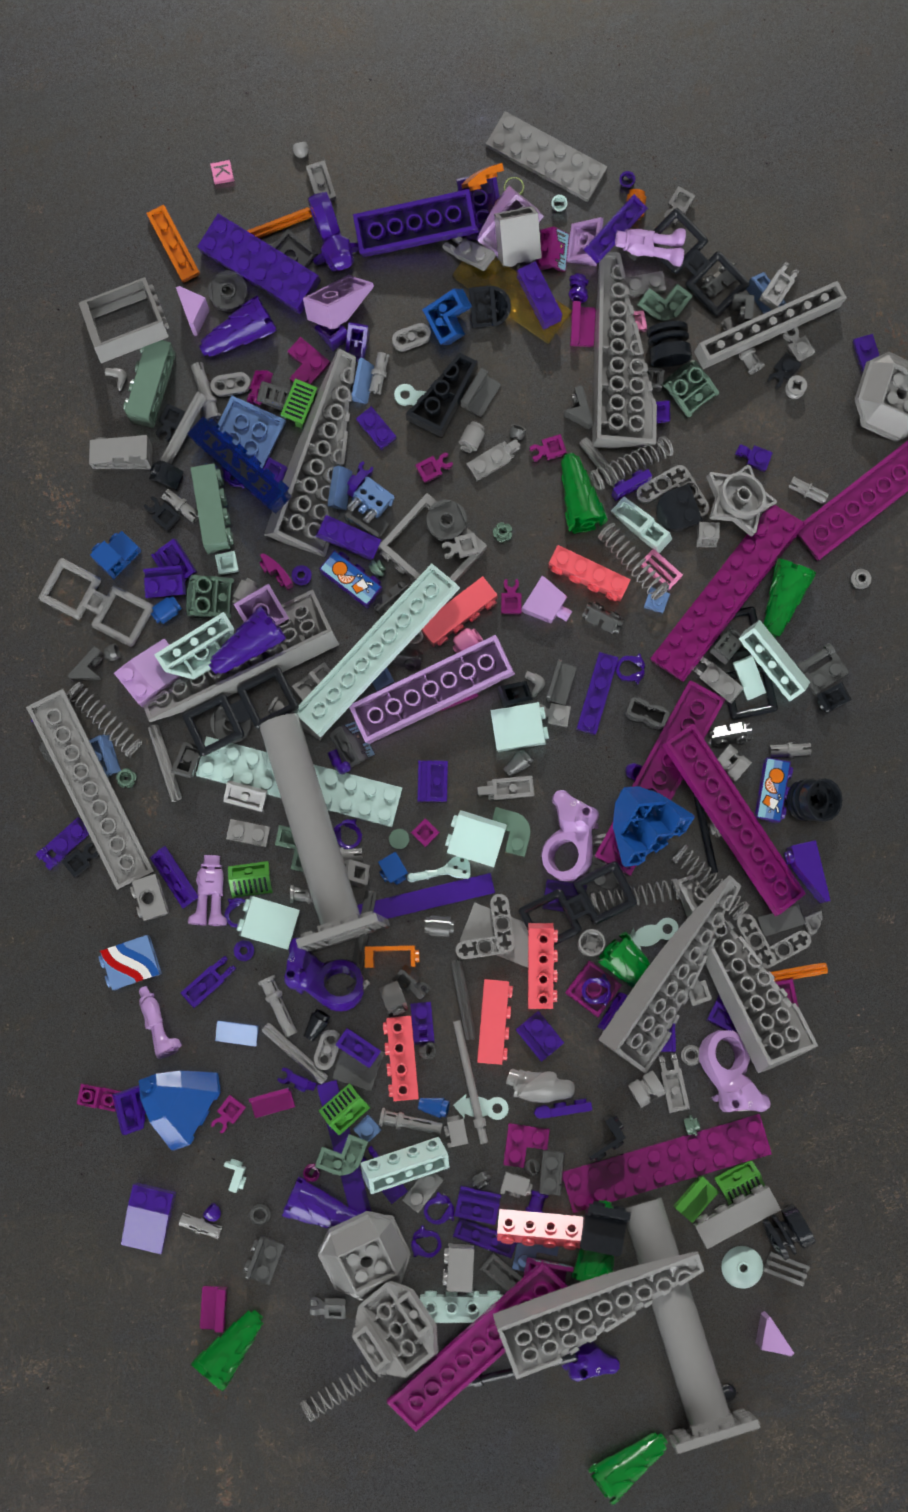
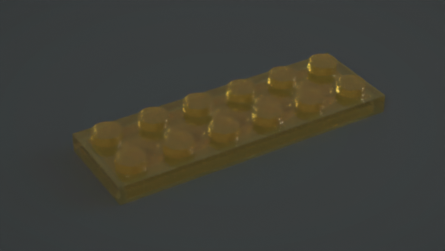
(506, 279)

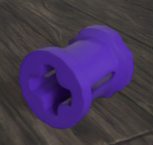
(536, 1202)

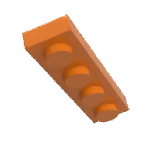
(173, 243)

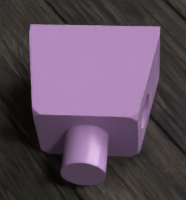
(546, 602)

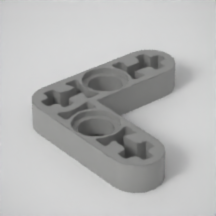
(678, 482)
(494, 940)
(772, 950)

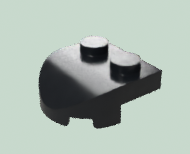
(489, 306)
(678, 509)

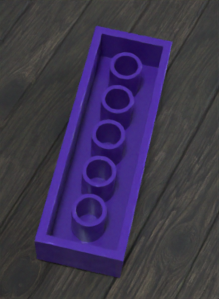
(416, 223)
(258, 263)

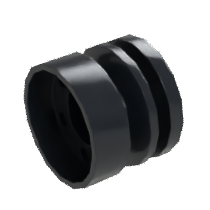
(669, 344)
(814, 799)
(788, 1232)

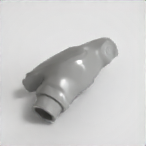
(539, 1086)

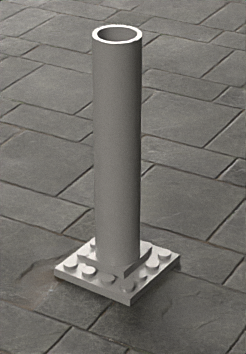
(314, 839)
(685, 1341)

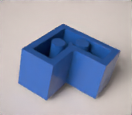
(443, 316)
(116, 555)

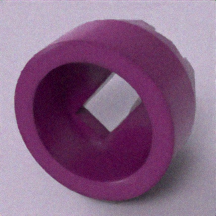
(315, 1175)

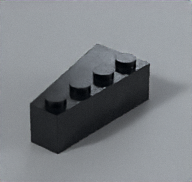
(439, 403)

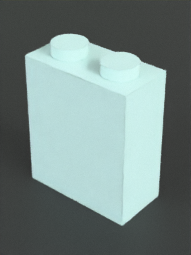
(519, 727)
(475, 838)
(268, 922)

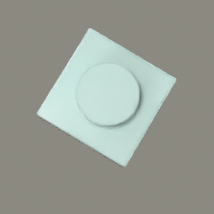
(226, 563)

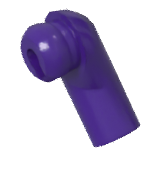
(336, 762)

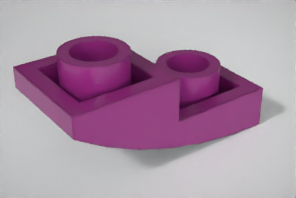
(273, 568)
(96, 1097)

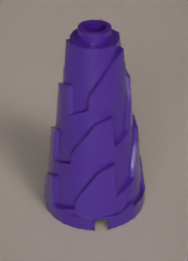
(240, 328)
(249, 641)
(315, 1206)

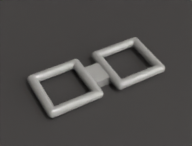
(96, 602)

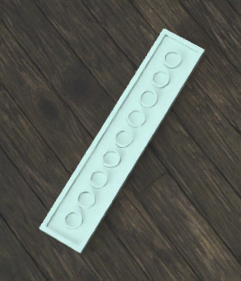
(376, 649)
(342, 793)

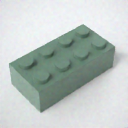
(149, 383)
(211, 510)

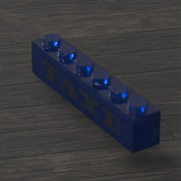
(239, 464)

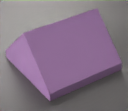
(580, 236)
(194, 307)
(262, 597)
(770, 1338)

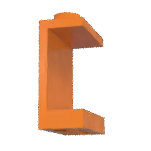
(370, 954)

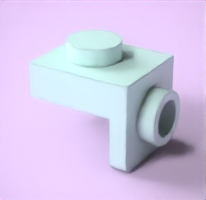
(238, 1180)

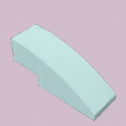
(641, 524)

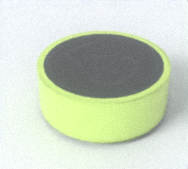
(515, 183)

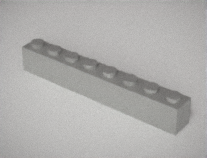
(770, 325)

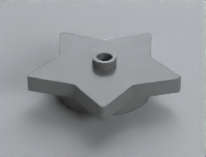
(739, 498)

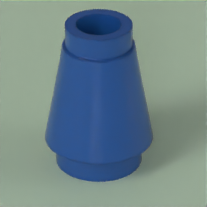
(434, 1106)

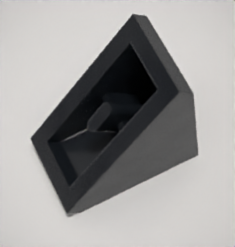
(514, 694)

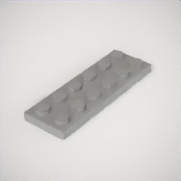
(546, 156)

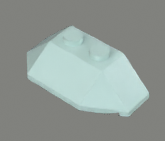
(192, 653)

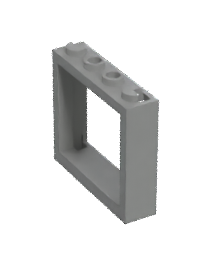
(115, 300)
(402, 566)

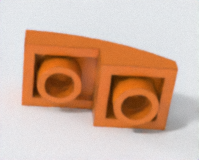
(480, 177)

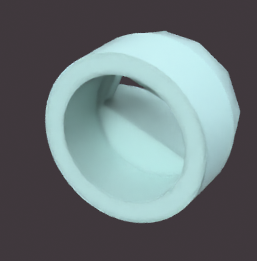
(559, 199)

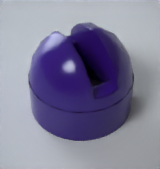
(630, 176)
(633, 770)
(212, 1213)

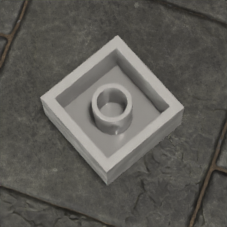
(460, 1267)

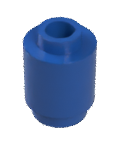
(165, 610)

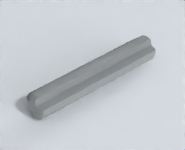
(597, 458)

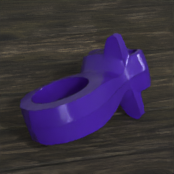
(336, 249)
(308, 974)
(591, 1363)

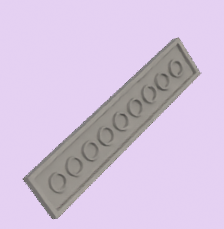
(90, 789)

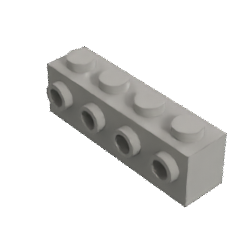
(736, 1216)

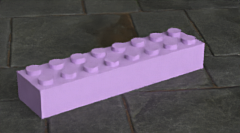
(431, 689)

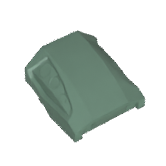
(690, 387)
(208, 596)

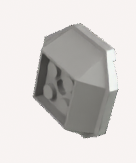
(878, 399)
(363, 1236)
(379, 1334)

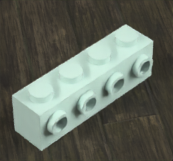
(774, 660)
(405, 1165)
(458, 1307)

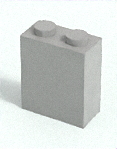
(517, 236)

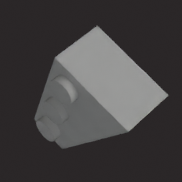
(121, 453)

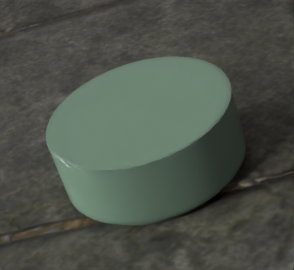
(399, 839)

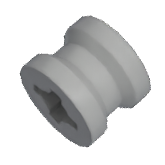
(792, 390)

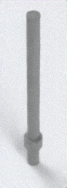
(479, 1121)

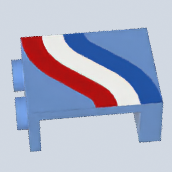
(130, 962)

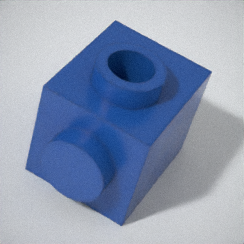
(392, 869)

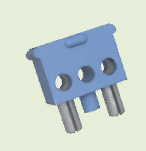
(371, 499)

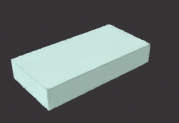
(749, 677)

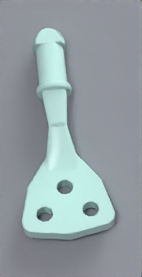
(447, 869)

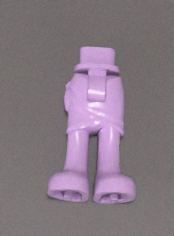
(641, 243)
(209, 882)
(153, 1021)

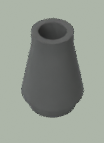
(519, 762)

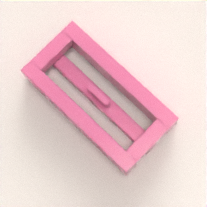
(669, 566)

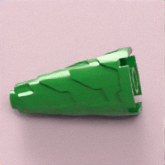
(580, 498)
(786, 593)
(624, 959)
(592, 1264)
(228, 1351)
(619, 1472)

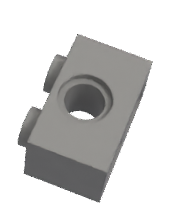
(152, 885)

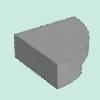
(813, 922)

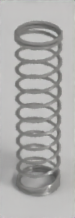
(661, 444)
(655, 594)
(74, 691)
(677, 857)
(676, 889)
(307, 1410)

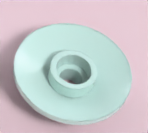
(731, 1267)

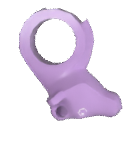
(576, 826)
(734, 1088)

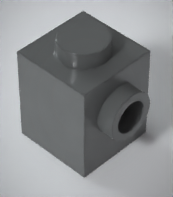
(393, 999)

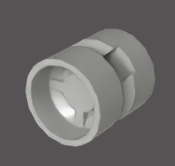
(739, 765)
(591, 942)
(646, 1089)

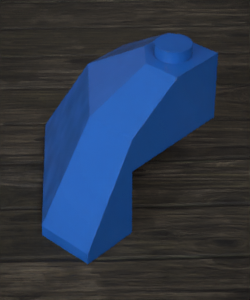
(645, 823)
(178, 1103)

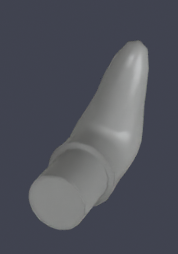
(119, 373)
(538, 680)

